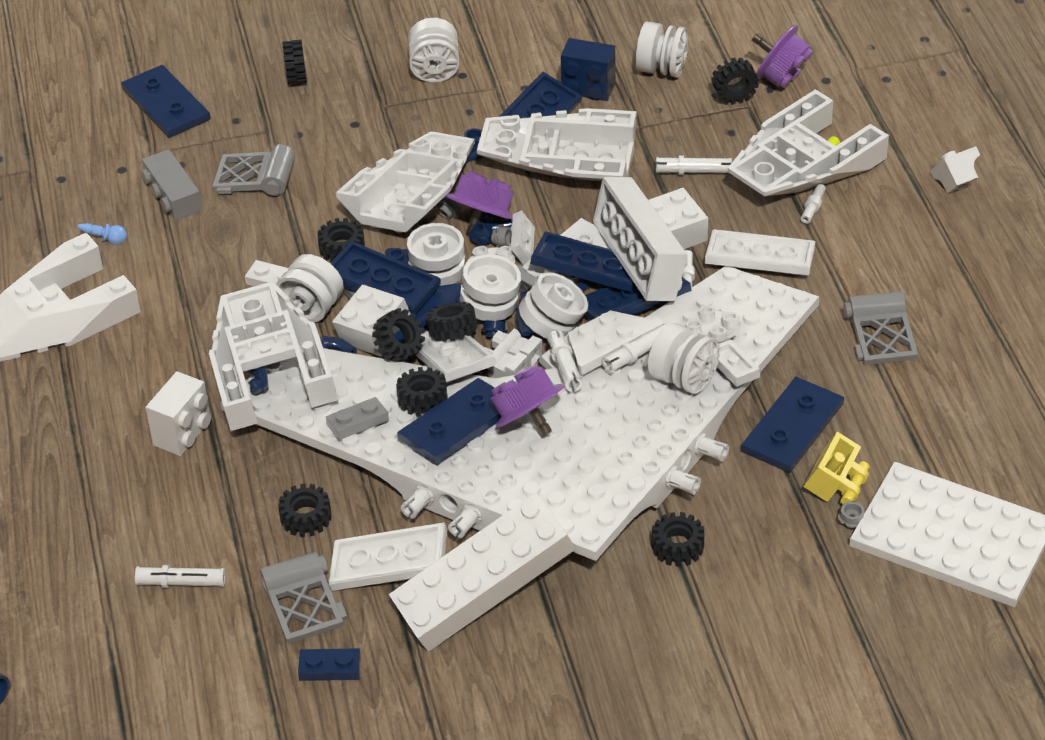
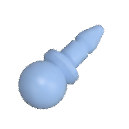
(114, 234)

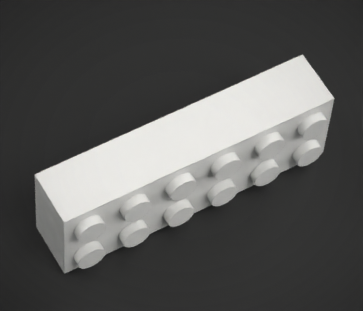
(640, 239)
(482, 571)

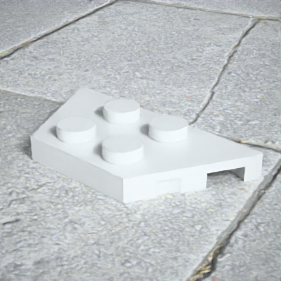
(605, 336)

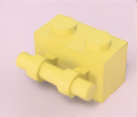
(832, 468)

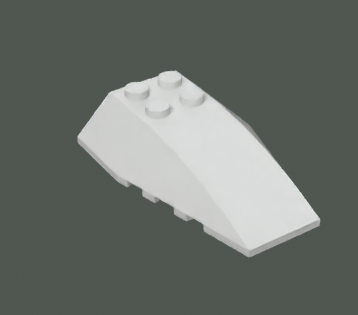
(564, 144)
(408, 184)

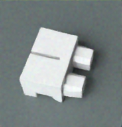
(513, 353)

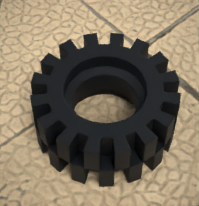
(294, 62)
(731, 71)
(338, 231)
(451, 321)
(389, 343)
(410, 385)
(309, 521)
(678, 527)

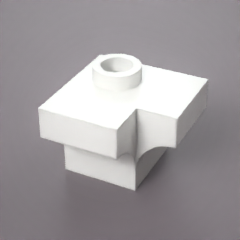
(956, 170)

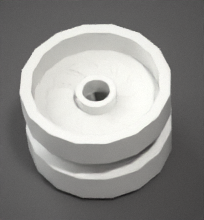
(438, 251)
(312, 285)
(491, 286)
(553, 305)

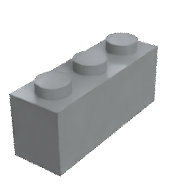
(171, 185)

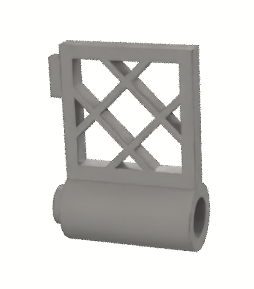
(271, 173)
(879, 312)
(298, 576)

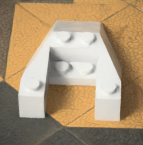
(793, 158)
(41, 315)
(258, 330)

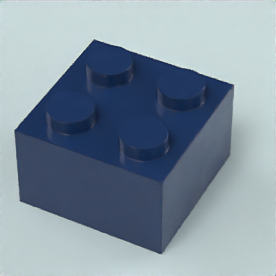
(589, 68)

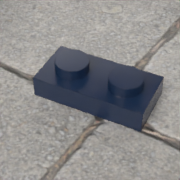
(329, 664)

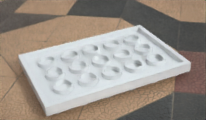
(952, 533)

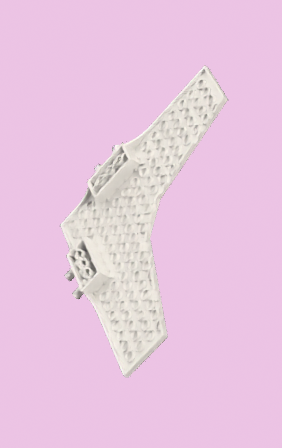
(610, 444)

